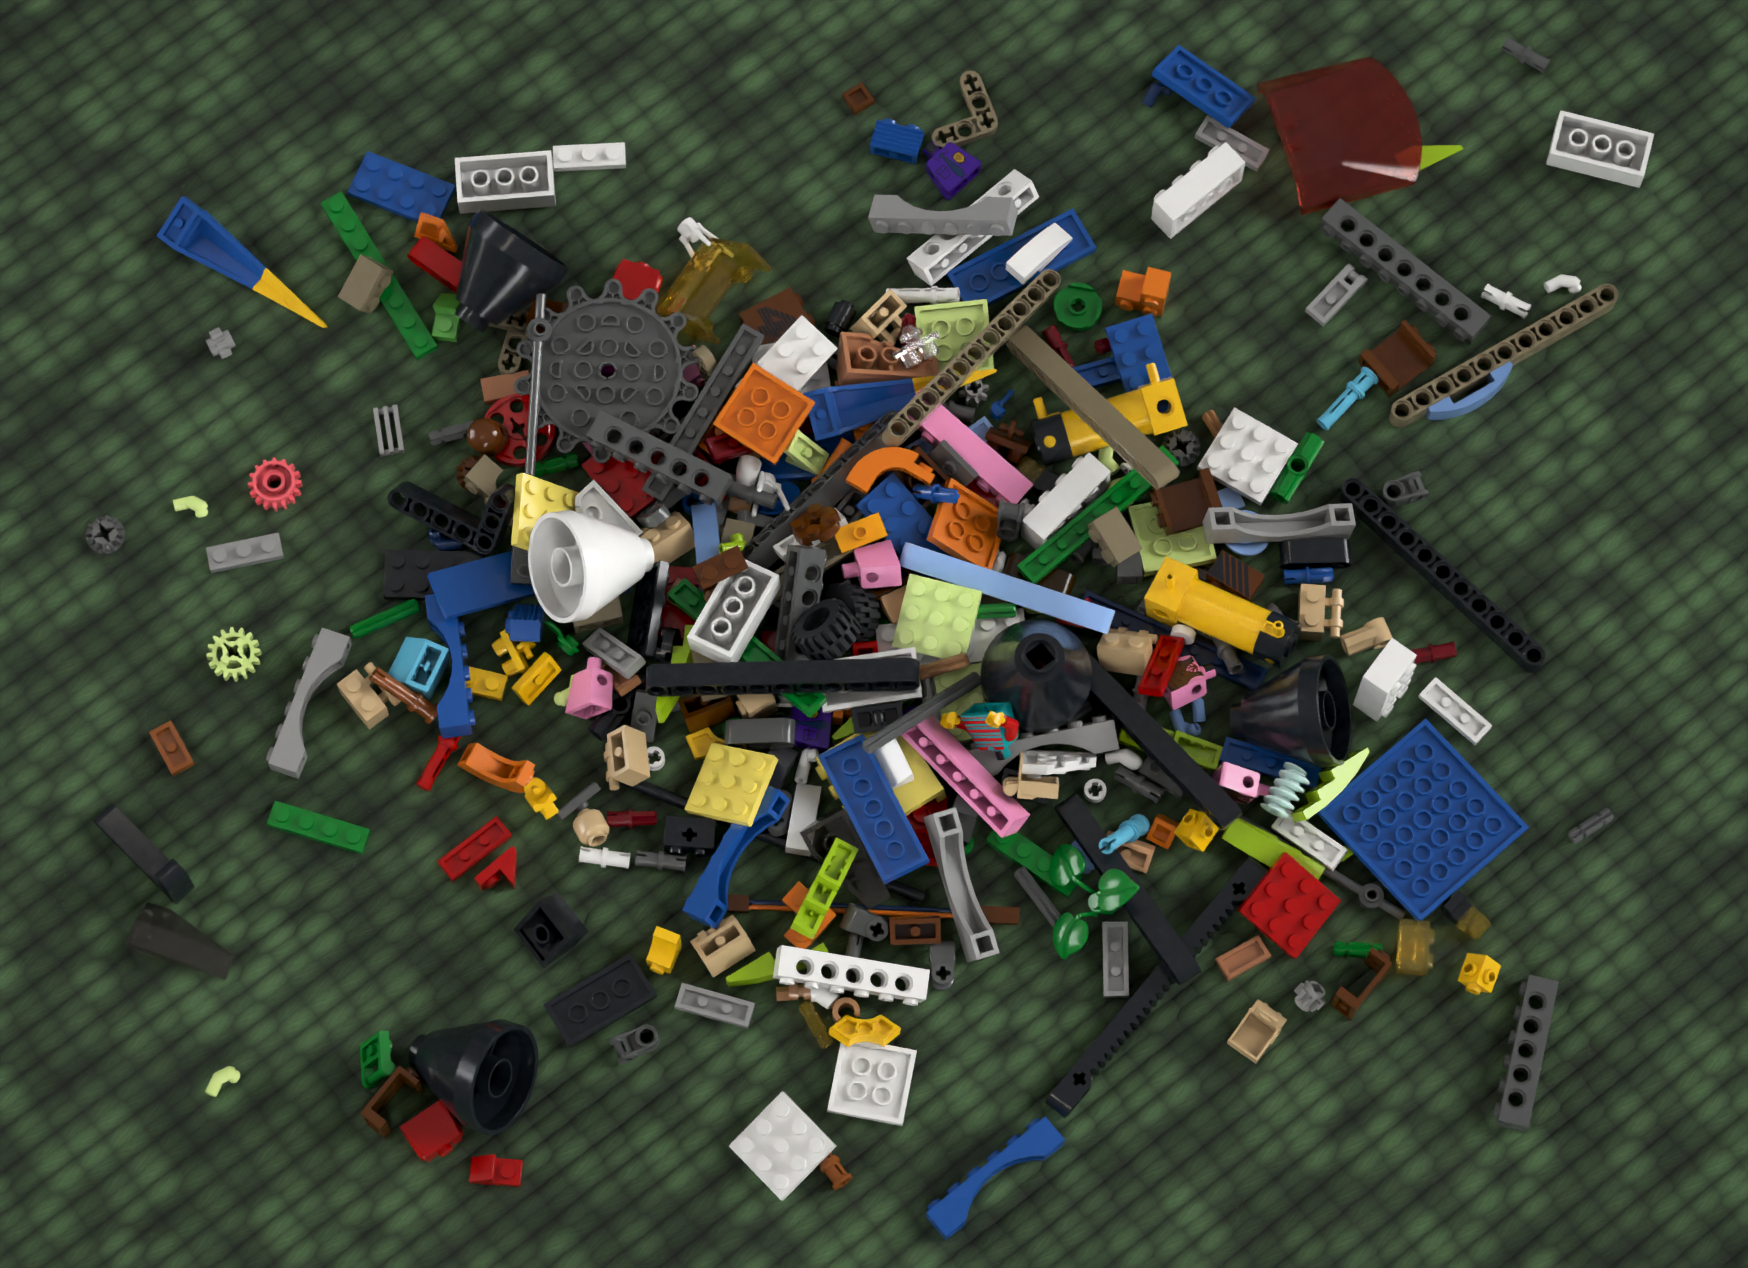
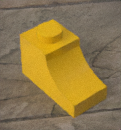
(663, 951)

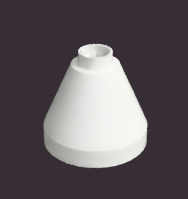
(583, 563)

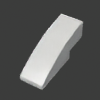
(1038, 253)
(803, 814)

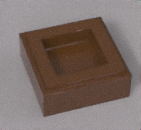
(858, 98)

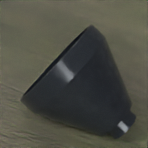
(502, 272)
(1043, 696)
(1299, 713)
(479, 1071)

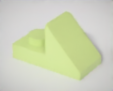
(806, 454)

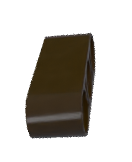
(1056, 580)

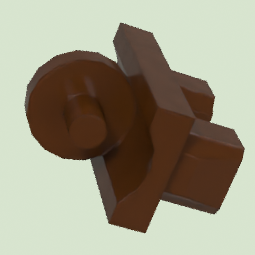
(1009, 437)

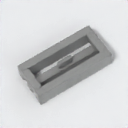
(386, 411)

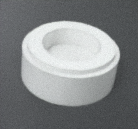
(1185, 632)

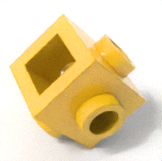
(1196, 830)
(1479, 973)

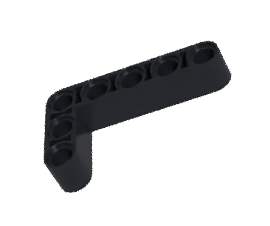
(457, 517)
(144, 854)

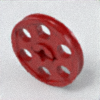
(503, 408)

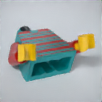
(988, 724)

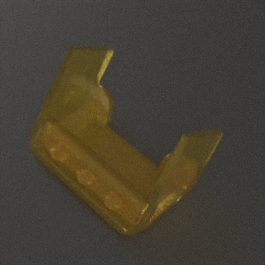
(707, 281)

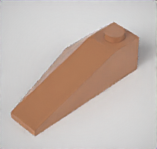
(870, 361)

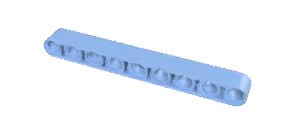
(1006, 588)

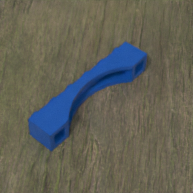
(453, 709)
(710, 896)
(1034, 1145)

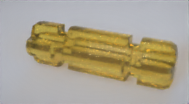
(815, 1024)

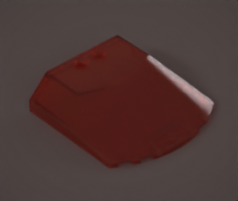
(1345, 131)

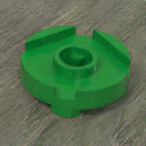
(1080, 320)

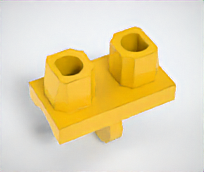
(518, 663)
(540, 797)

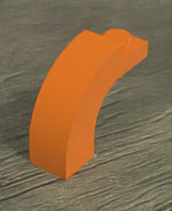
(885, 460)
(496, 769)

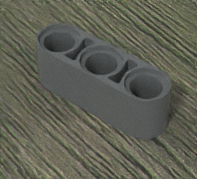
(760, 733)

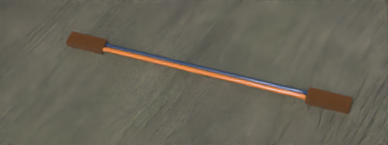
(993, 914)

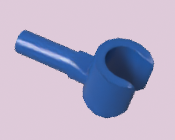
(997, 410)

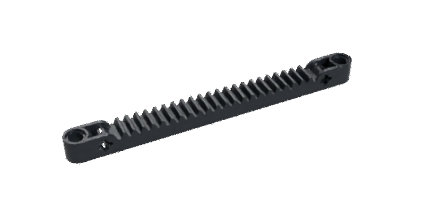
(1066, 1094)

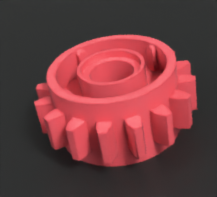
(279, 496)

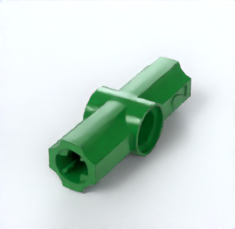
(1290, 479)

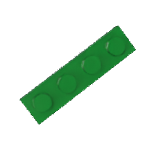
(318, 827)
(1030, 856)

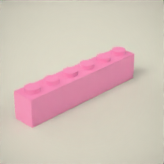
(993, 470)
(966, 776)

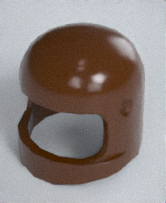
(486, 437)

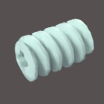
(1285, 790)

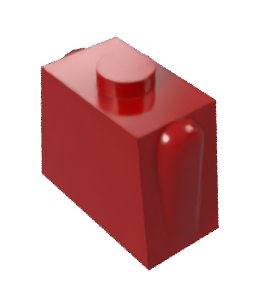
(636, 278)
(432, 1132)

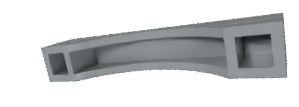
(989, 217)
(1237, 526)
(328, 656)
(1093, 736)
(948, 847)

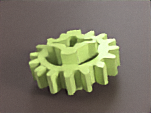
(228, 662)

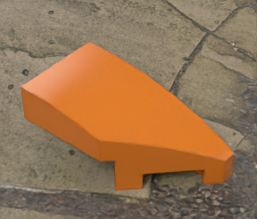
(436, 231)

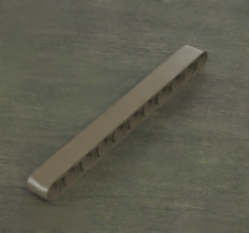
(1509, 346)
(964, 364)
(1092, 407)

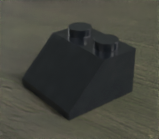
(550, 929)

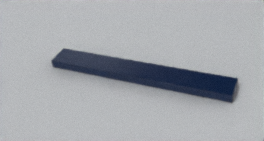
(1202, 652)

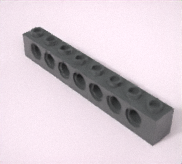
(1400, 259)

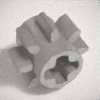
(220, 343)
(974, 398)
(1309, 996)

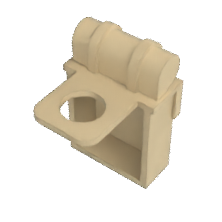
(1031, 787)
(1257, 1031)

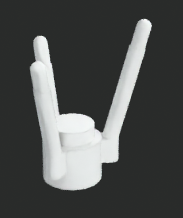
(693, 232)
(767, 482)

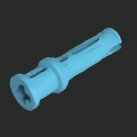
(1354, 390)
(1128, 832)

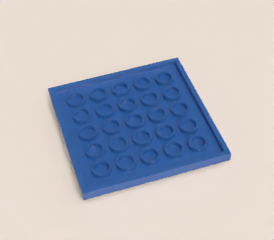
(1422, 820)

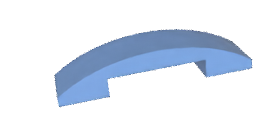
(1447, 409)
(705, 532)

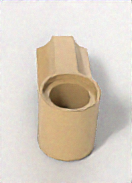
(1373, 635)

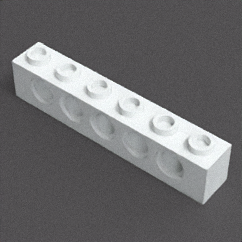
(946, 251)
(915, 978)

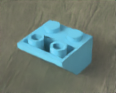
(420, 665)

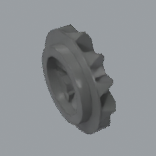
(1192, 449)
(100, 544)

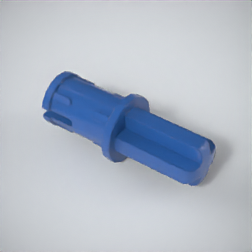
(936, 493)
(1308, 576)

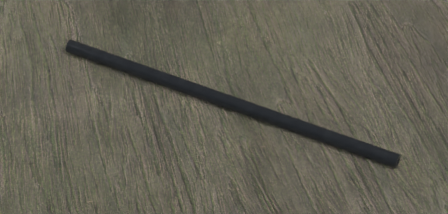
(779, 841)

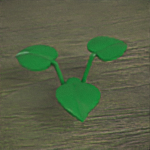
(1115, 890)

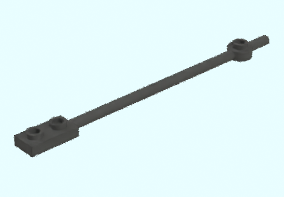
(519, 560)
(1155, 775)

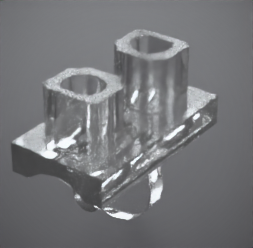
(911, 337)

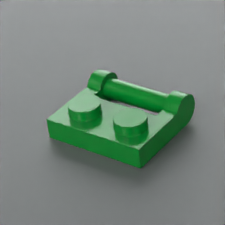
(376, 1052)

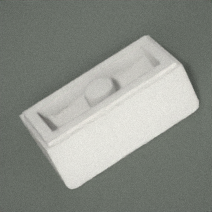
(894, 764)

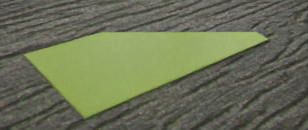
(1435, 153)

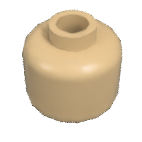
(591, 827)

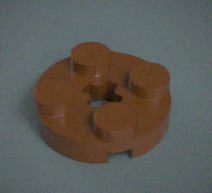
(816, 524)

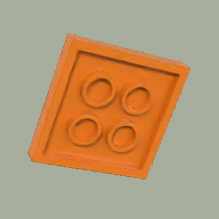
(764, 413)
(966, 528)

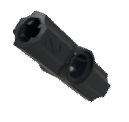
(611, 719)

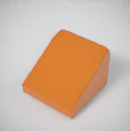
(1162, 831)

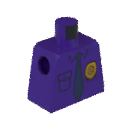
(950, 168)
(812, 731)

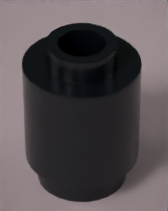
(840, 318)

